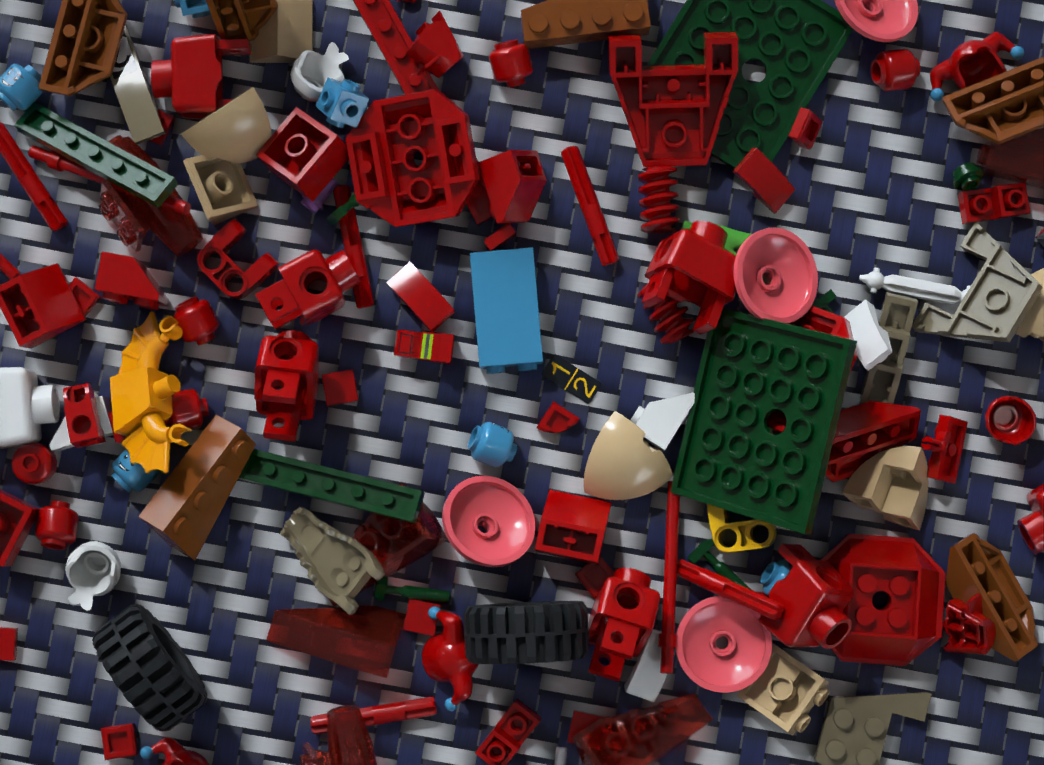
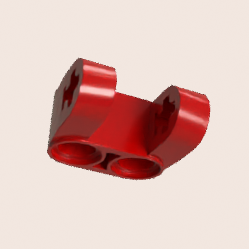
(221, 244)

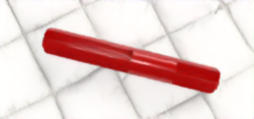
(30, 181)
(589, 205)
(354, 248)
(728, 589)
(385, 713)

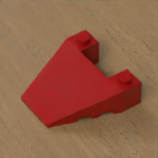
(674, 107)

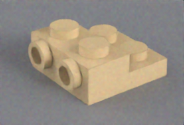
(786, 692)

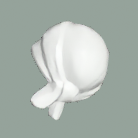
(313, 69)
(92, 571)

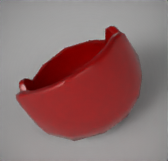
(1010, 420)

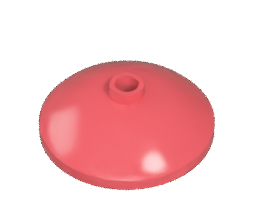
(880, 18)
(787, 271)
(499, 510)
(726, 668)

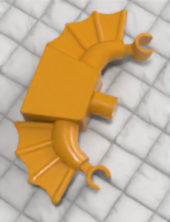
(143, 396)

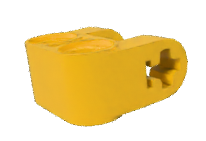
(744, 530)

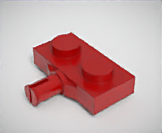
(946, 448)

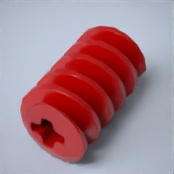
(658, 200)
(670, 319)

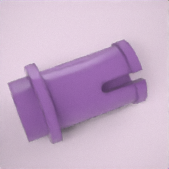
(321, 198)

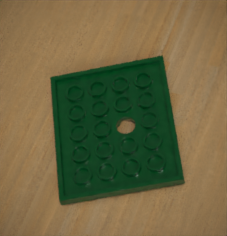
(792, 41)
(728, 448)

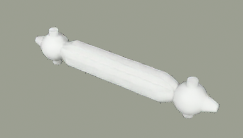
(913, 287)

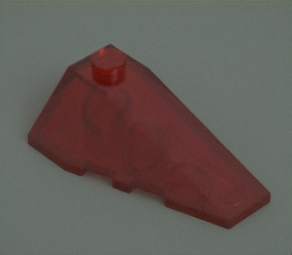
(357, 640)
(641, 734)

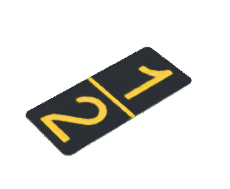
(571, 379)

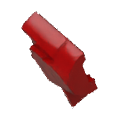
(435, 47)
(968, 627)

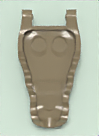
(333, 560)

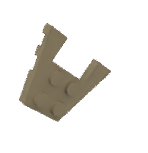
(994, 301)
(858, 726)

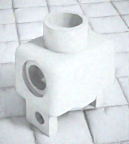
(25, 406)

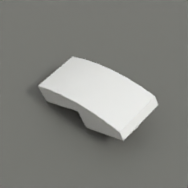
(872, 340)
(645, 678)

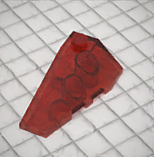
(397, 541)

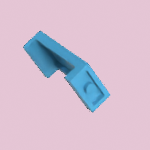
(506, 309)

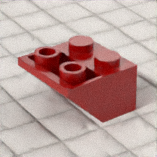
(512, 184)
(126, 279)
(39, 305)
(573, 527)

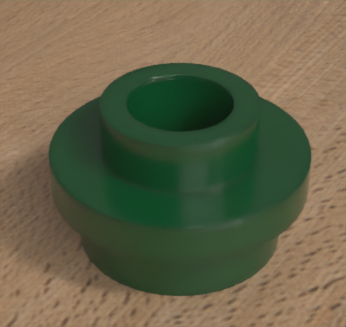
(967, 177)

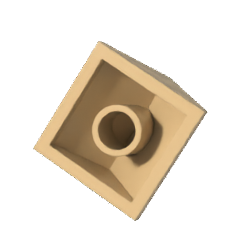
(285, 33)
(220, 187)

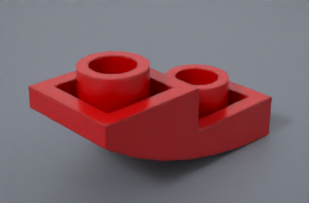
(764, 179)
(993, 203)
(421, 297)
(508, 734)

